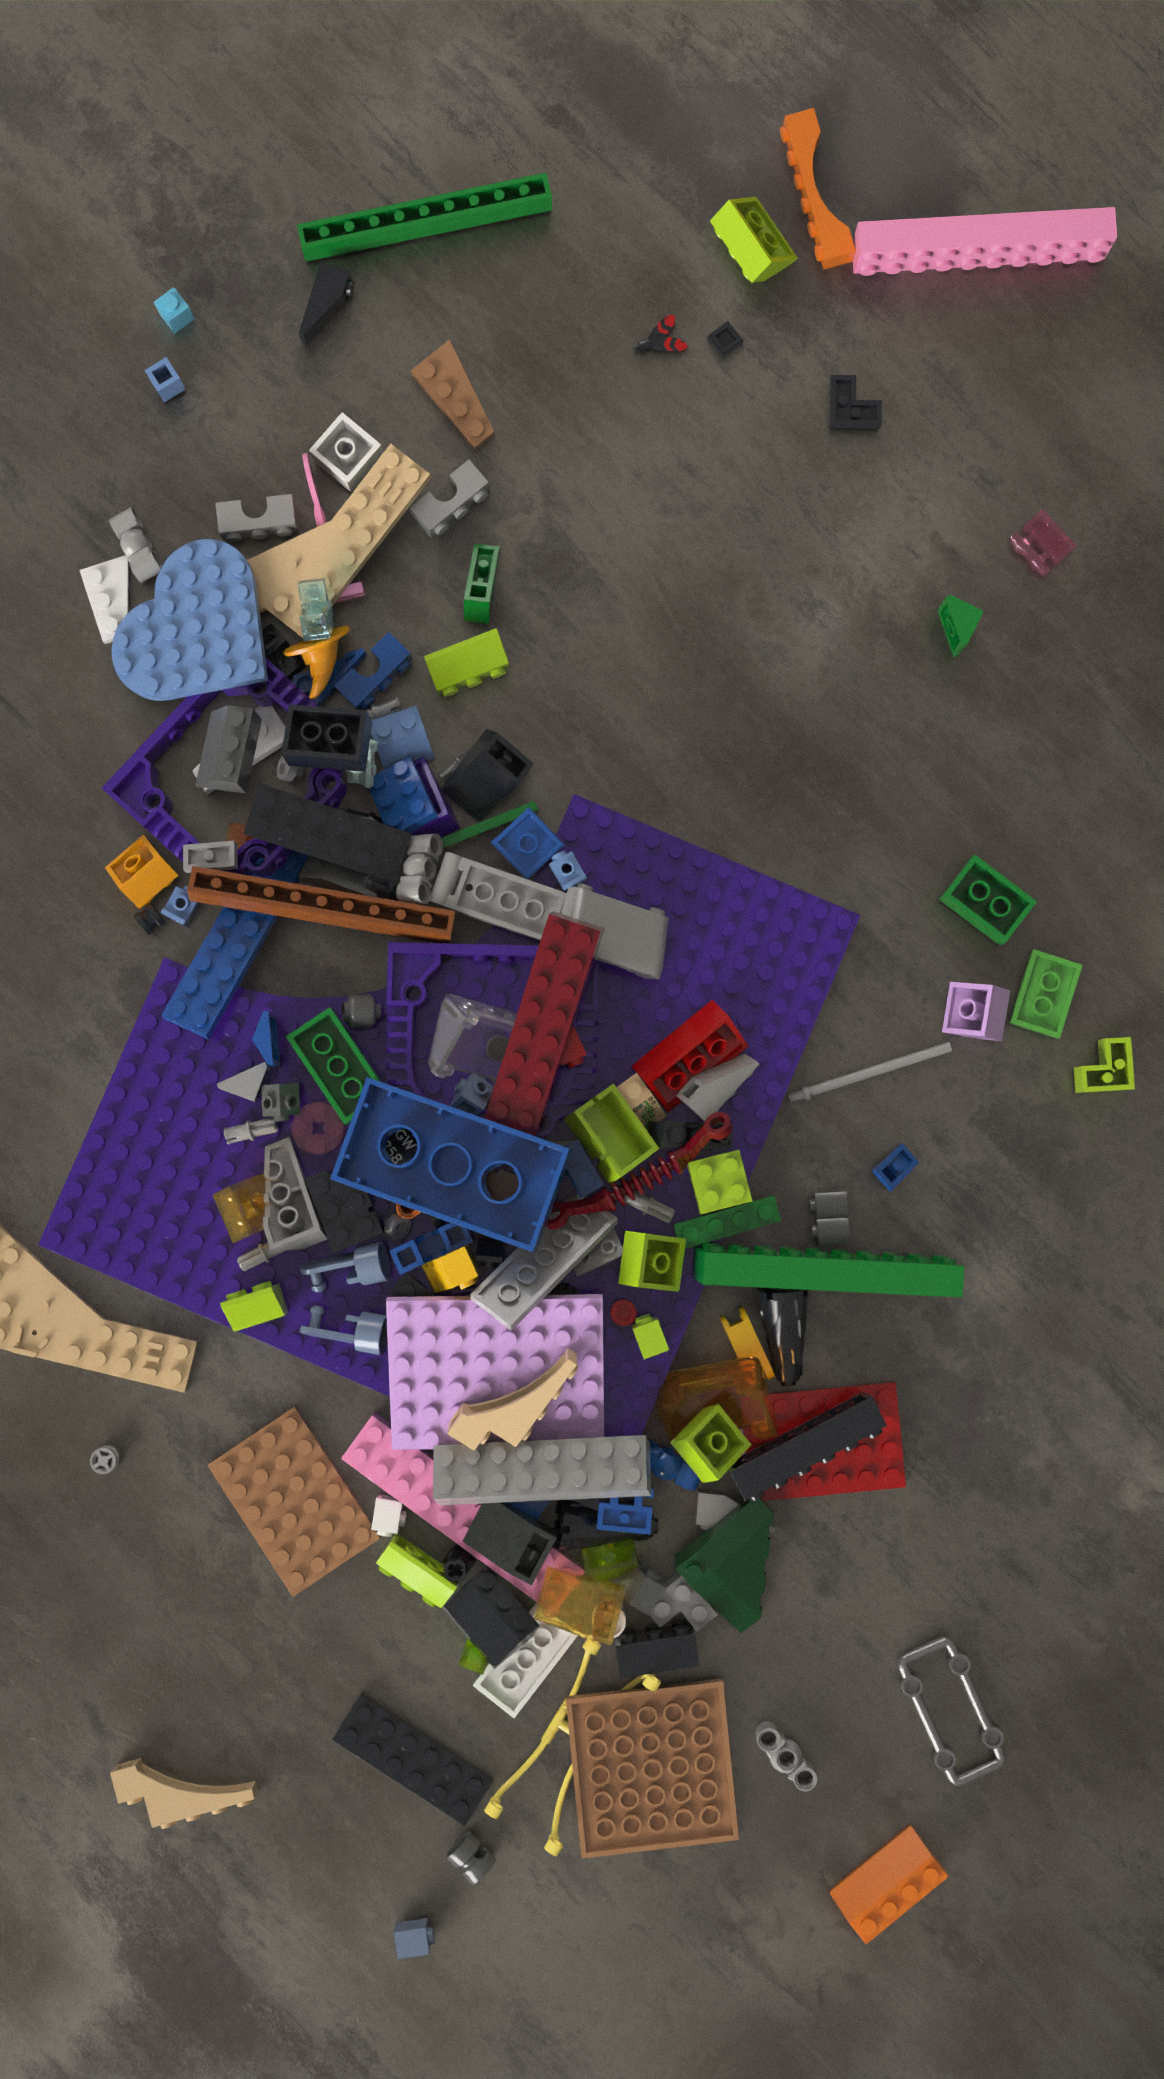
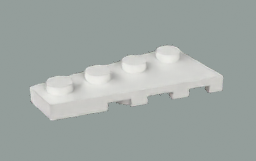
(269, 738)

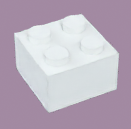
(346, 452)

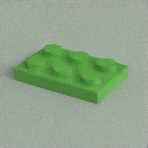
(1045, 994)

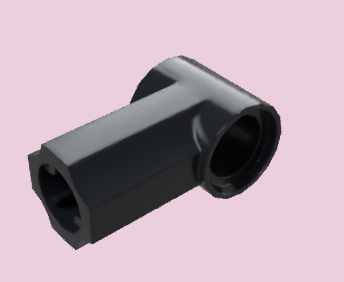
(457, 1563)

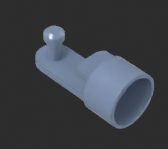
(370, 1263)
(369, 1333)

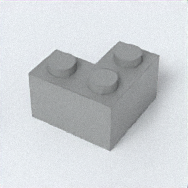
(682, 1597)

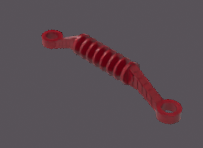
(677, 1161)

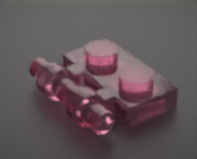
(1047, 537)

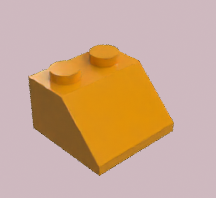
(141, 871)

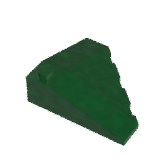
(729, 1563)

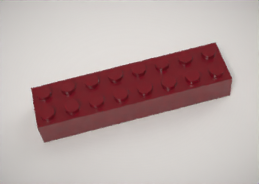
(544, 1023)

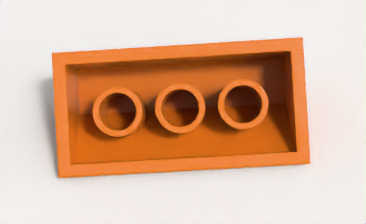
(888, 1884)

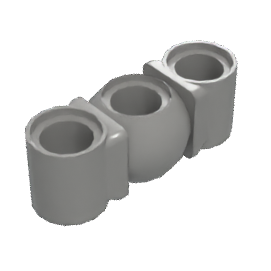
(136, 544)
(419, 868)
(792, 1766)

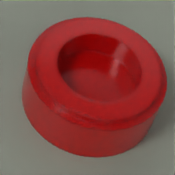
(623, 1312)

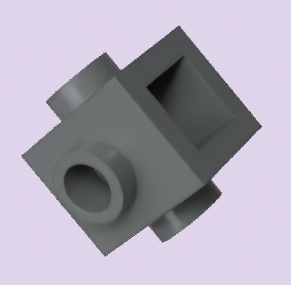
(280, 1100)

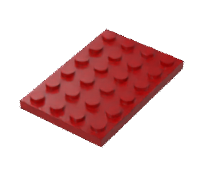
(868, 1467)

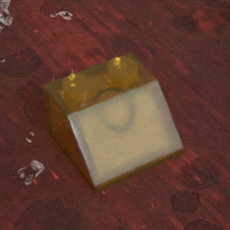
(242, 1207)

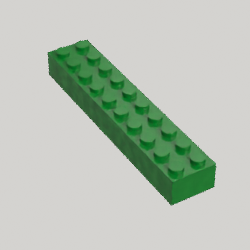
(828, 1272)

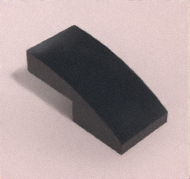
(274, 650)

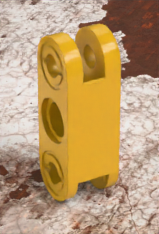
(745, 1341)

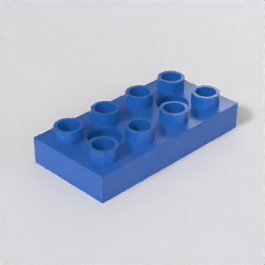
(451, 1164)

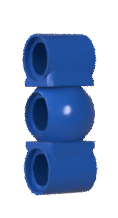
(669, 1466)

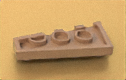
(450, 389)

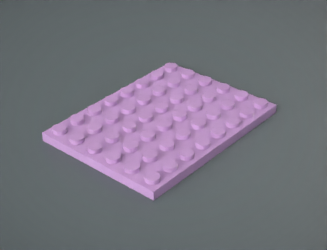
(459, 1353)

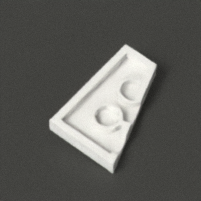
(108, 594)

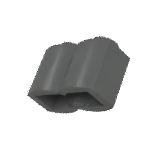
(830, 1218)

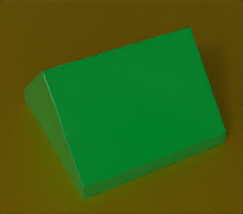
(958, 621)

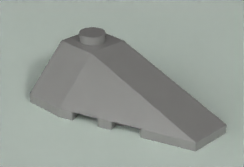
(289, 1210)

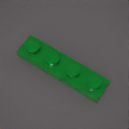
(728, 1221)

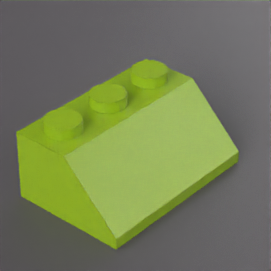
(752, 238)
(467, 663)
(416, 1571)

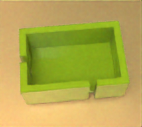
(611, 1133)

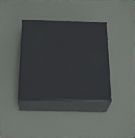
(725, 339)

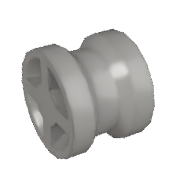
(100, 1462)

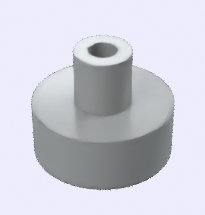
(287, 772)
(396, 1226)

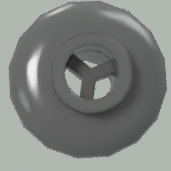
(360, 1011)

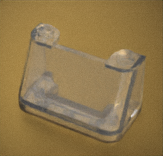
(463, 1034)

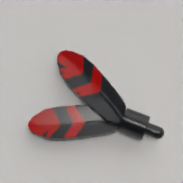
(658, 340)

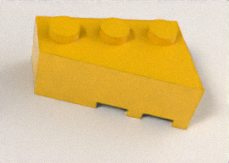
(452, 1270)

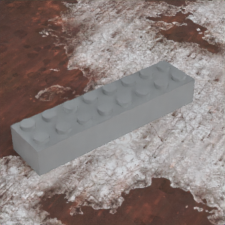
(542, 1470)

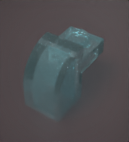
(316, 612)

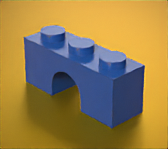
(361, 690)
(430, 1246)

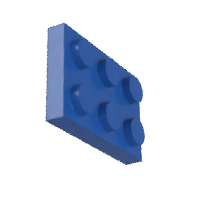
(402, 796)

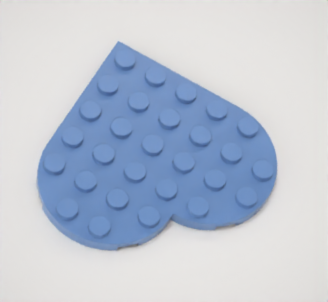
(197, 630)

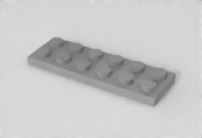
(529, 1276)

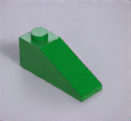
(481, 583)

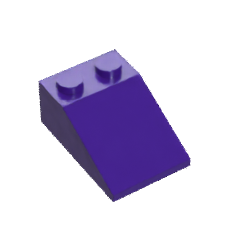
(446, 820)

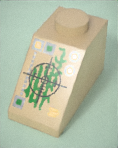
(641, 1100)

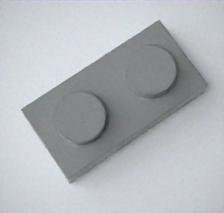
(211, 856)

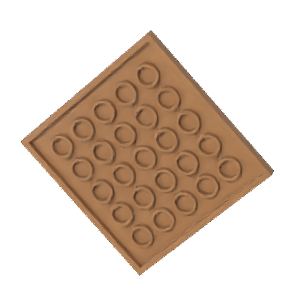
(652, 1768)

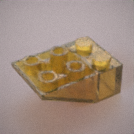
(580, 1604)

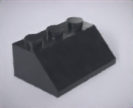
(491, 1617)

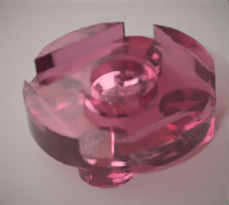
(303, 1128)

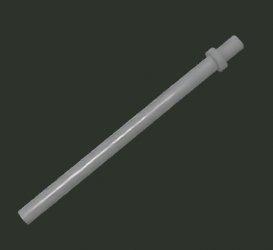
(807, 1092)

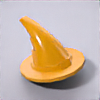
(320, 657)

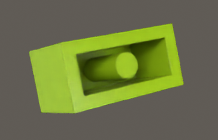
(649, 1336)

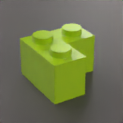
(1114, 1068)

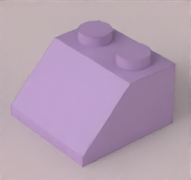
(976, 1011)

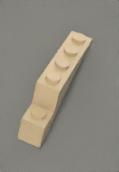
(514, 1413)
(173, 1799)

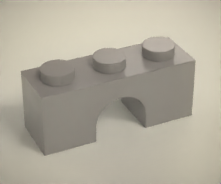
(436, 515)
(278, 519)

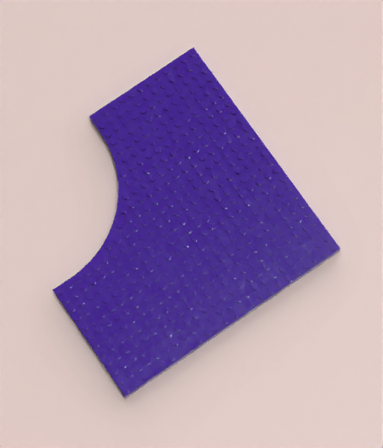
(159, 1151)

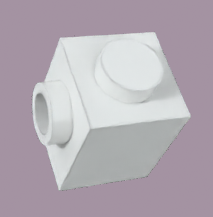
(388, 1515)

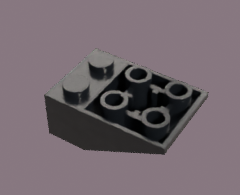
(486, 774)

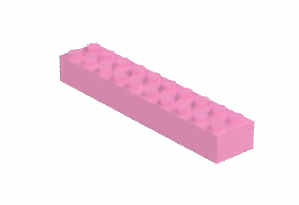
(984, 240)
(409, 1479)

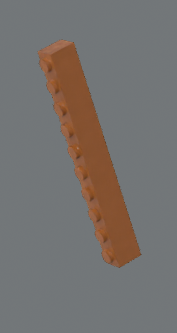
(320, 905)

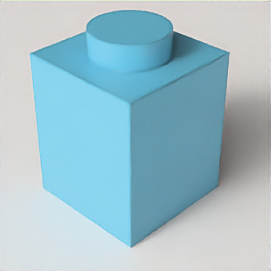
(174, 310)

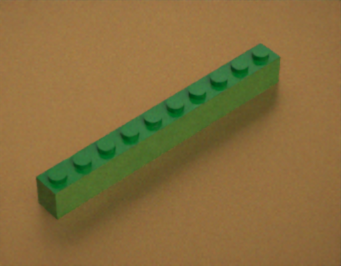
(425, 217)

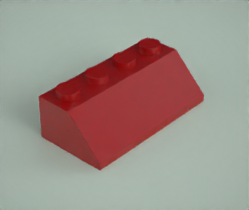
(691, 1049)

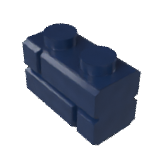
(581, 1171)

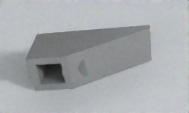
(713, 1087)
(714, 1506)

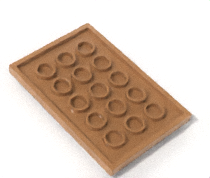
(294, 1501)

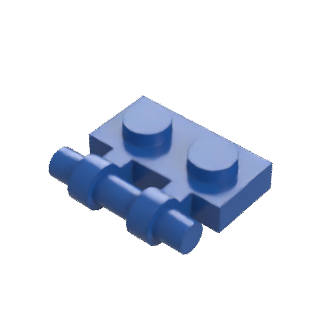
(625, 1516)

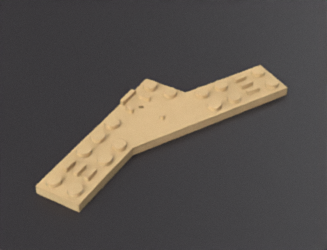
(341, 545)
(55, 1324)

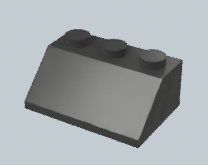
(229, 749)

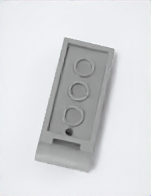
(495, 896)

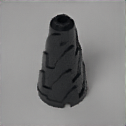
(785, 1328)
(578, 1528)

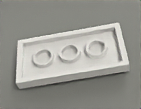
(524, 1671)

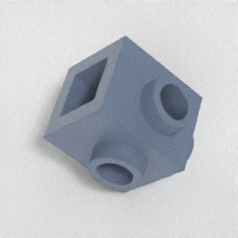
(472, 1094)

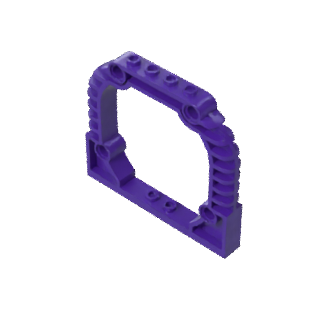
(137, 781)
(415, 963)

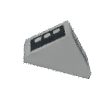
(247, 1083)

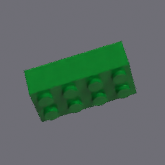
(333, 1061)

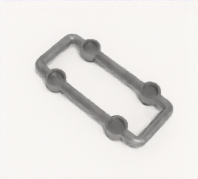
(990, 1735)

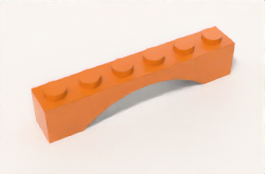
(832, 237)

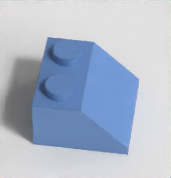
(401, 736)

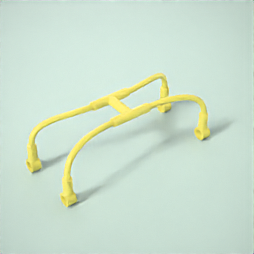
(558, 1722)

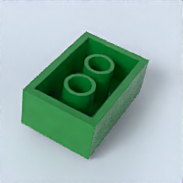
(987, 900)

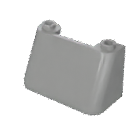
(631, 936)

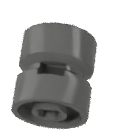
(470, 1857)

